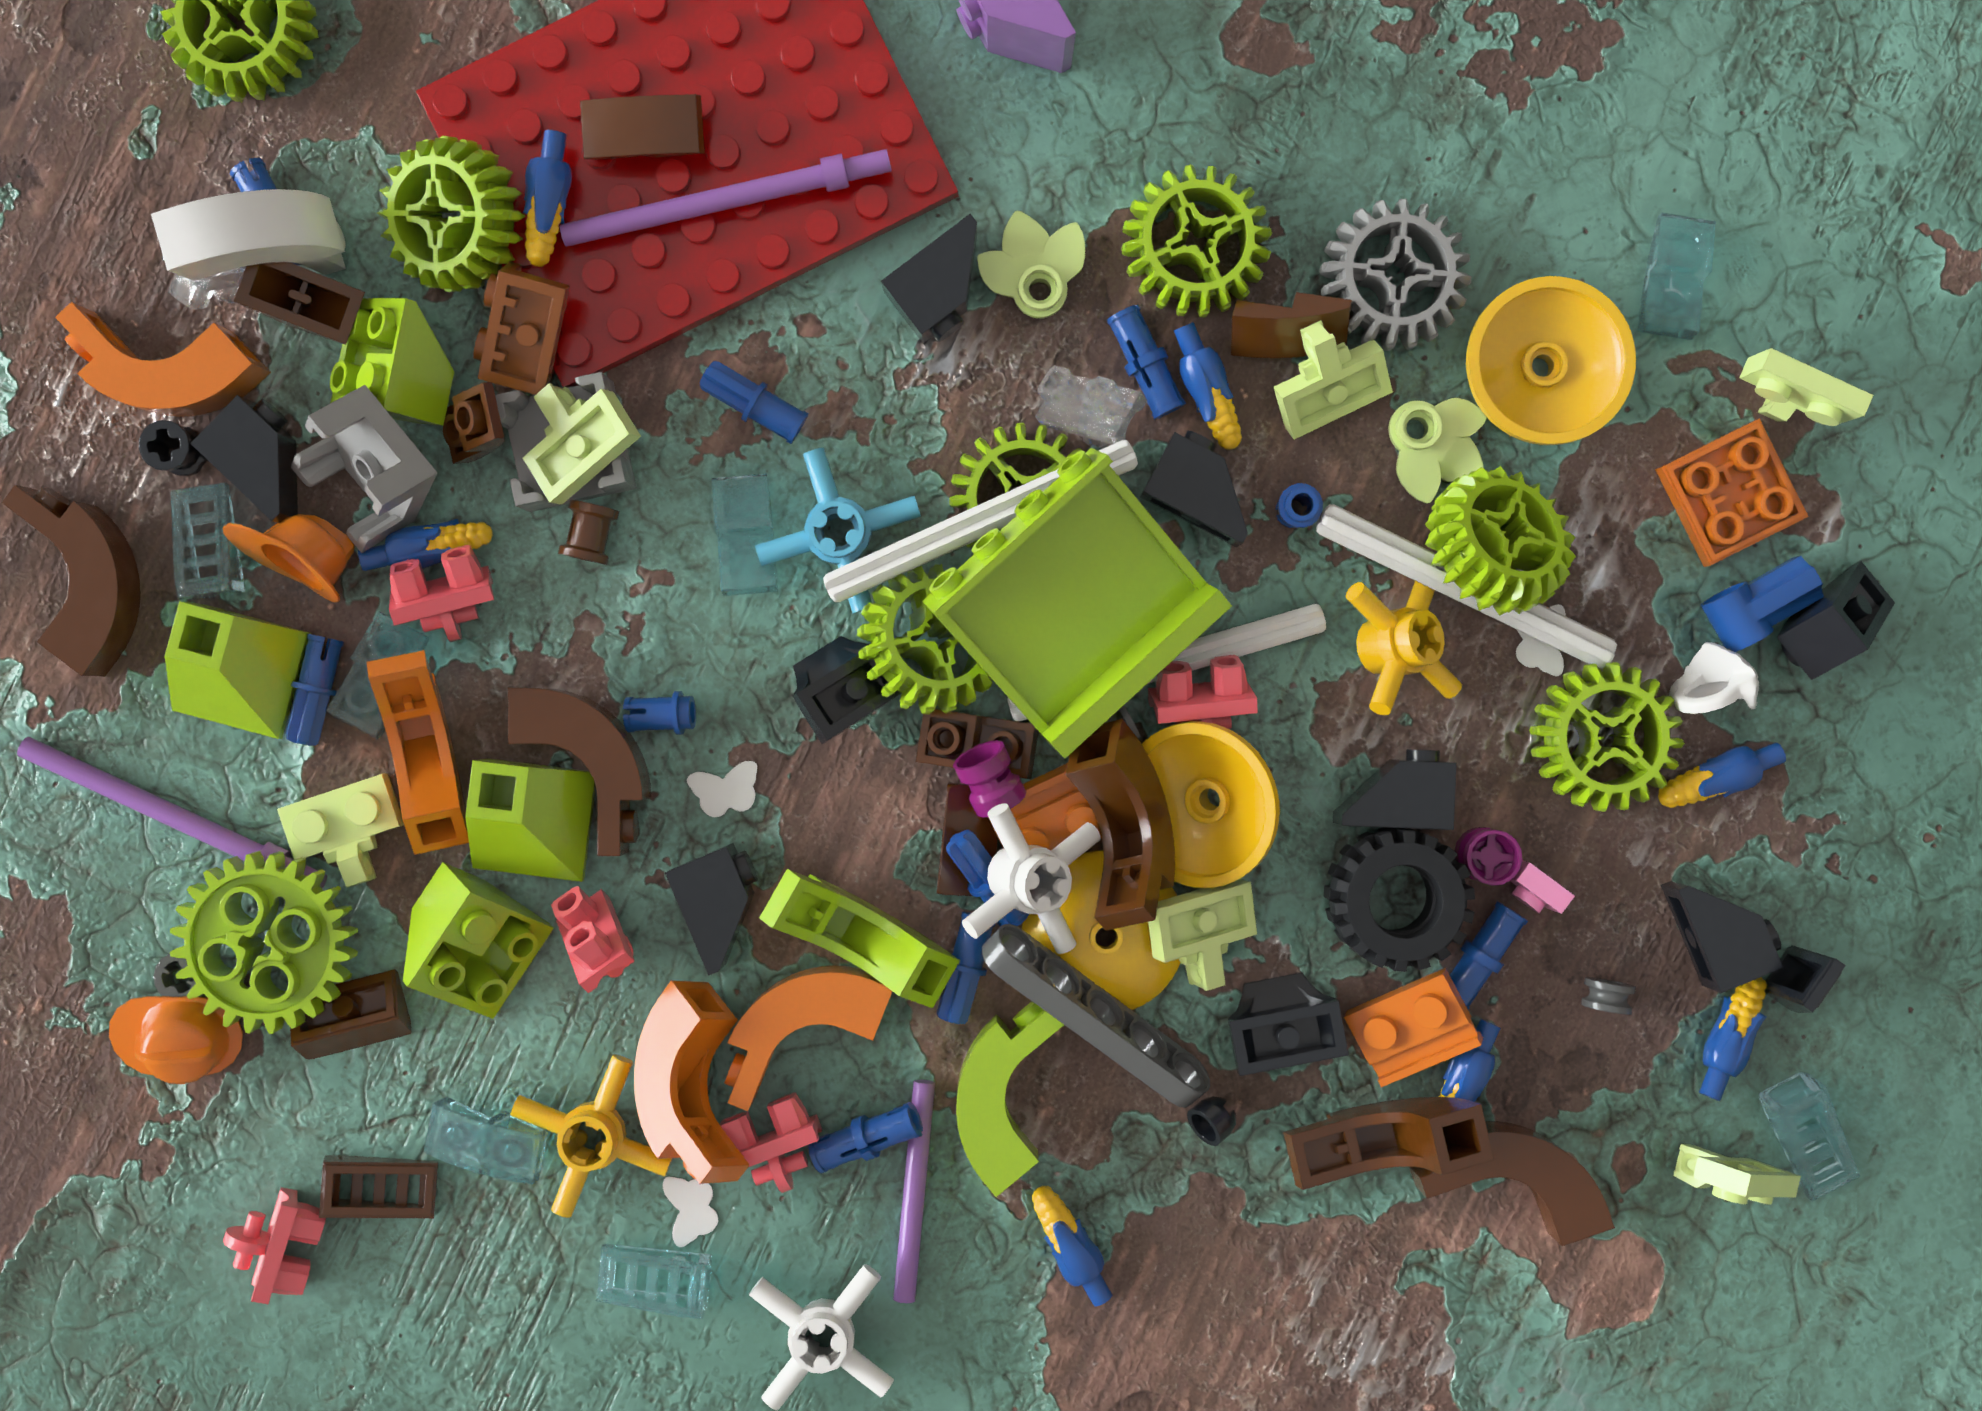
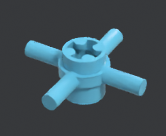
(831, 507)

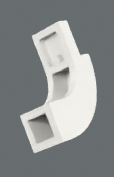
(249, 230)

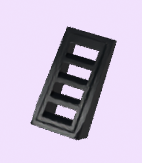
(1803, 979)

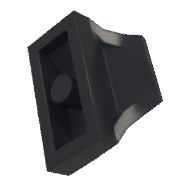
(836, 689)
(1285, 1025)

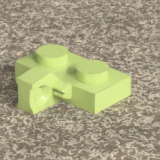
(1331, 381)
(1795, 385)
(578, 441)
(343, 825)
(1200, 926)
(1734, 1177)

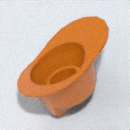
(298, 548)
(173, 1038)

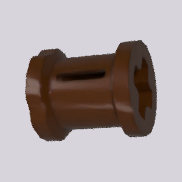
(588, 532)

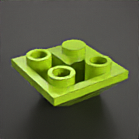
(396, 360)
(233, 668)
(529, 818)
(470, 941)

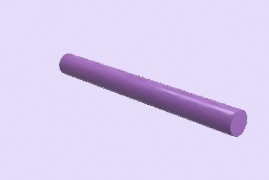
(914, 1196)

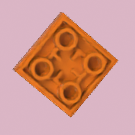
(1731, 493)

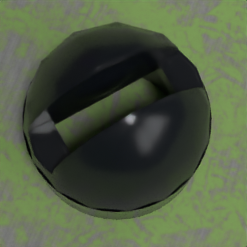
(1211, 1120)

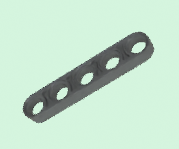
(1095, 1015)

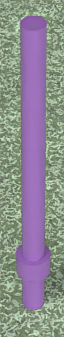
(832, 173)
(147, 803)

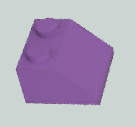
(1021, 30)

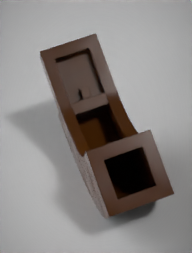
(101, 579)
(599, 742)
(1132, 820)
(1408, 1132)
(1561, 1186)

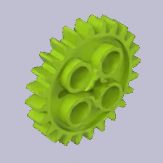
(220, 920)

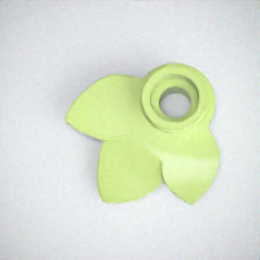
(1033, 258)
(1444, 448)

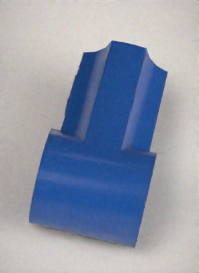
(1749, 610)

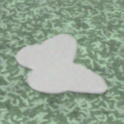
(1538, 654)
(720, 794)
(693, 1203)

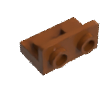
(521, 329)

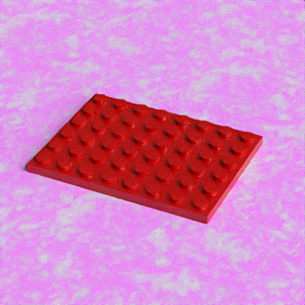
(775, 97)

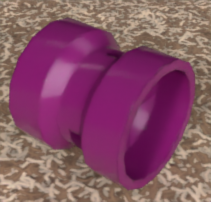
(989, 777)
(1500, 856)

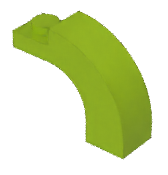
(862, 935)
(986, 1128)

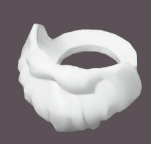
(1714, 681)

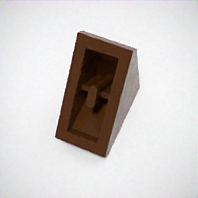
(300, 299)

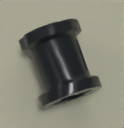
(161, 436)

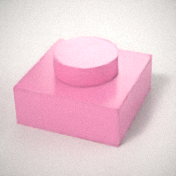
(1539, 890)

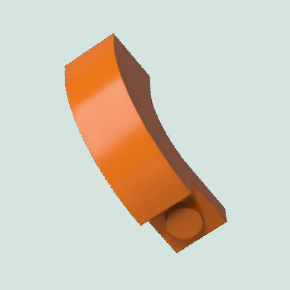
(187, 384)
(420, 751)
(813, 996)
(673, 1081)

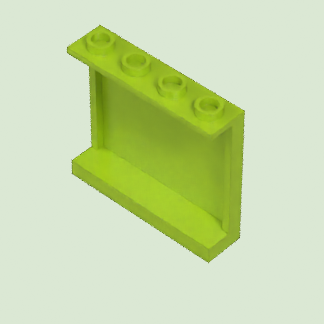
(1075, 601)

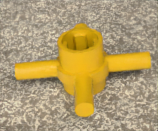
(1400, 644)
(570, 1140)

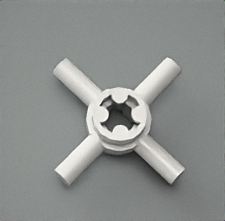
(1030, 879)
(806, 1352)

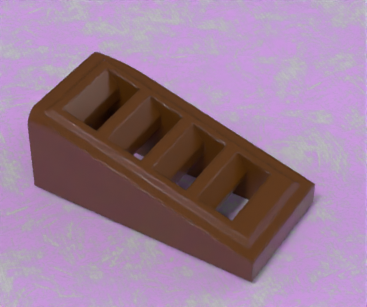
(355, 1207)

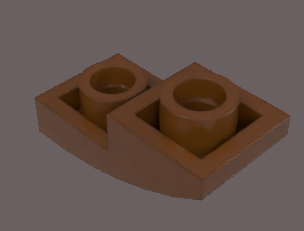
(642, 126)
(1275, 330)
(473, 424)
(951, 734)

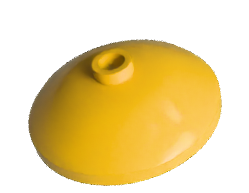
(1580, 340)
(1214, 841)
(1120, 969)

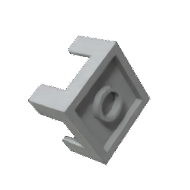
(526, 429)
(376, 455)

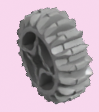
(1402, 230)

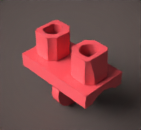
(442, 600)
(1212, 702)
(592, 936)
(791, 1132)
(274, 1270)

